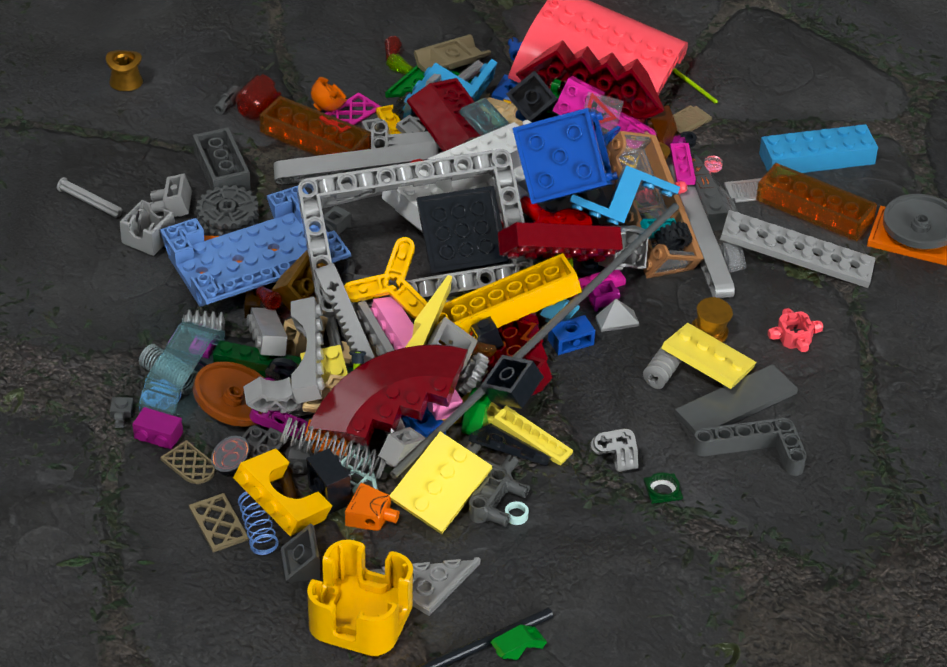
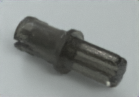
(398, 107)

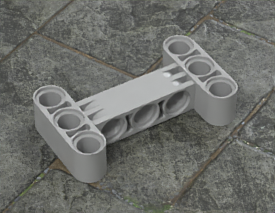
(387, 139)

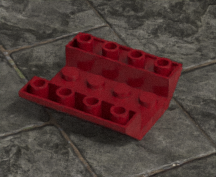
(439, 109)

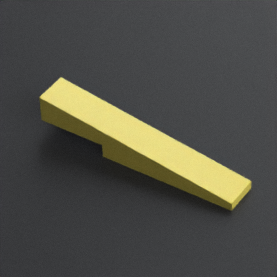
(429, 316)
(523, 429)

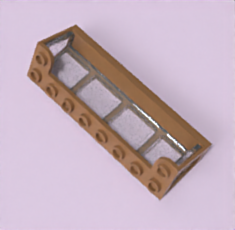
(645, 154)

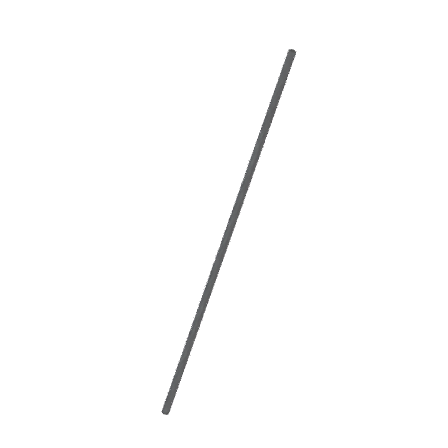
(405, 463)

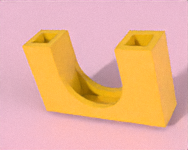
(289, 513)

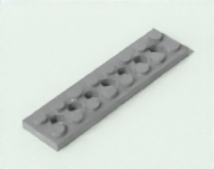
(805, 257)

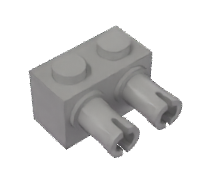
(174, 197)

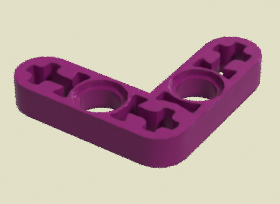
(268, 420)

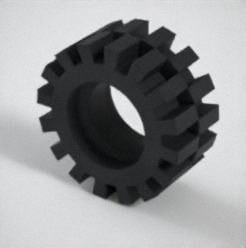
(674, 236)

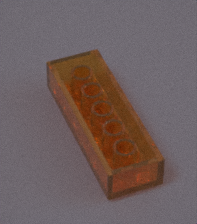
(311, 129)
(816, 201)

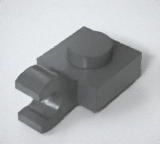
(120, 409)

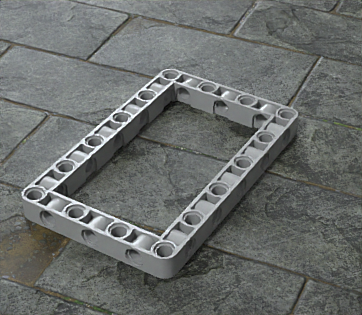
(406, 175)

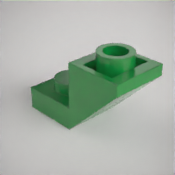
(476, 415)
(514, 642)

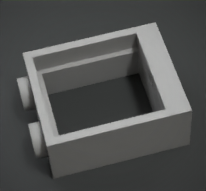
(452, 336)

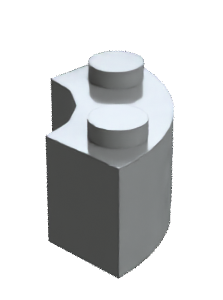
(271, 395)

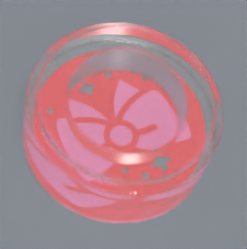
(713, 163)

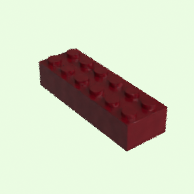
(550, 240)

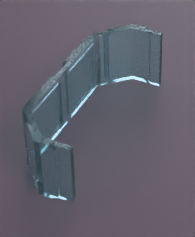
(176, 365)

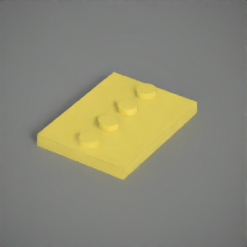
(709, 355)
(440, 482)

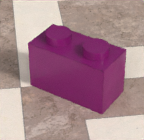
(157, 428)

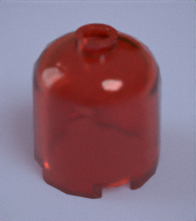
(256, 96)

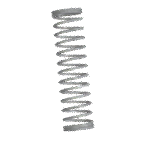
(284, 438)

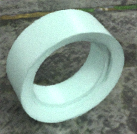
(521, 519)

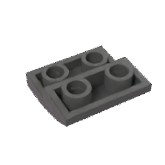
(262, 440)

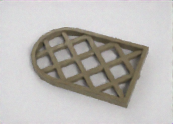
(177, 449)

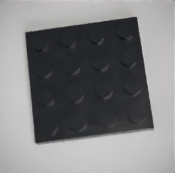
(461, 229)

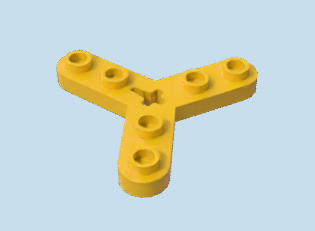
(396, 270)

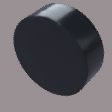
(690, 138)

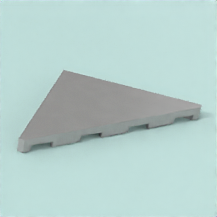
(437, 581)

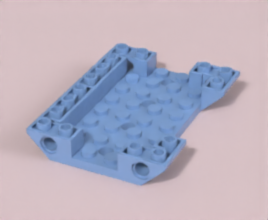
(250, 245)

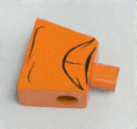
(370, 509)

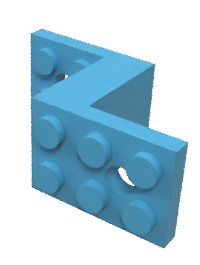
(474, 89)
(623, 195)

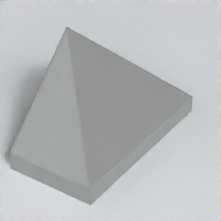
(616, 317)

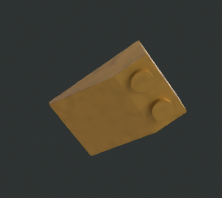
(297, 281)

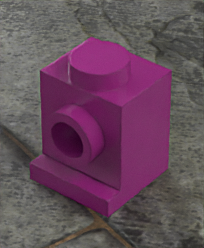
(603, 295)

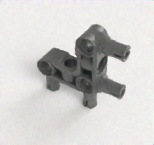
(493, 488)

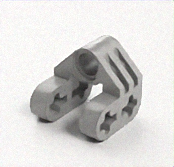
(623, 454)

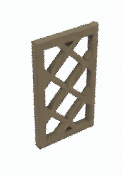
(236, 525)

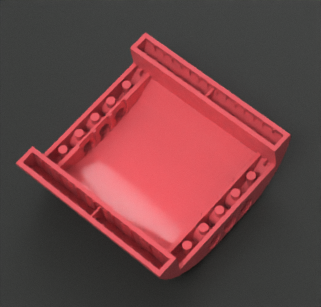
(603, 31)

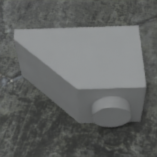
(400, 445)

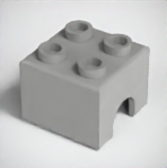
(142, 228)
(638, 258)

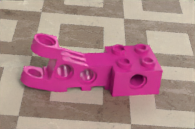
(574, 98)

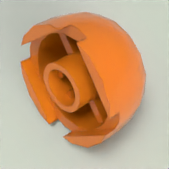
(327, 96)

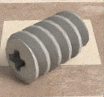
(212, 321)
(660, 369)

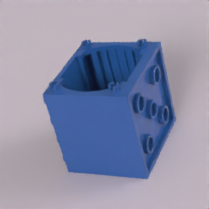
(564, 155)

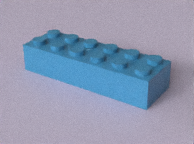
(820, 149)

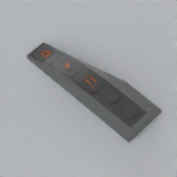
(712, 195)

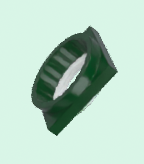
(666, 479)

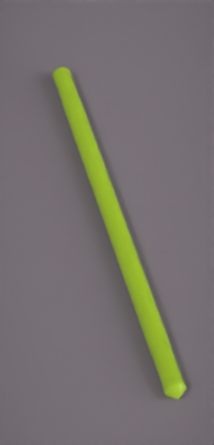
(698, 88)

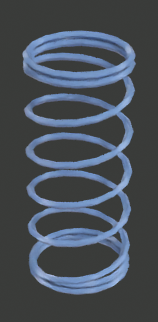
(254, 550)

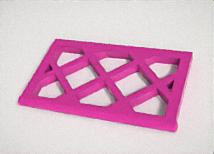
(349, 103)

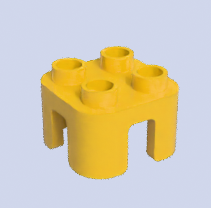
(357, 605)

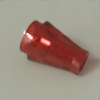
(392, 45)
(269, 298)

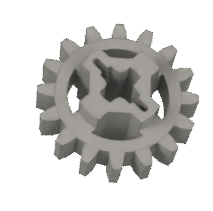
(472, 374)

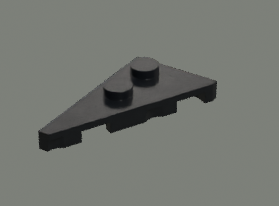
(500, 440)

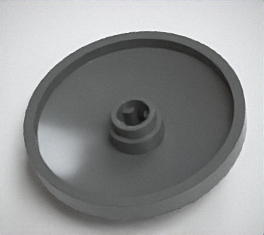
(917, 221)

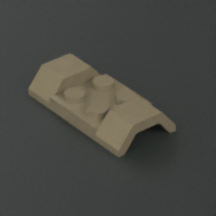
(450, 53)

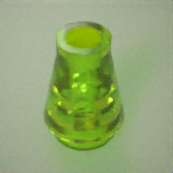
(398, 64)

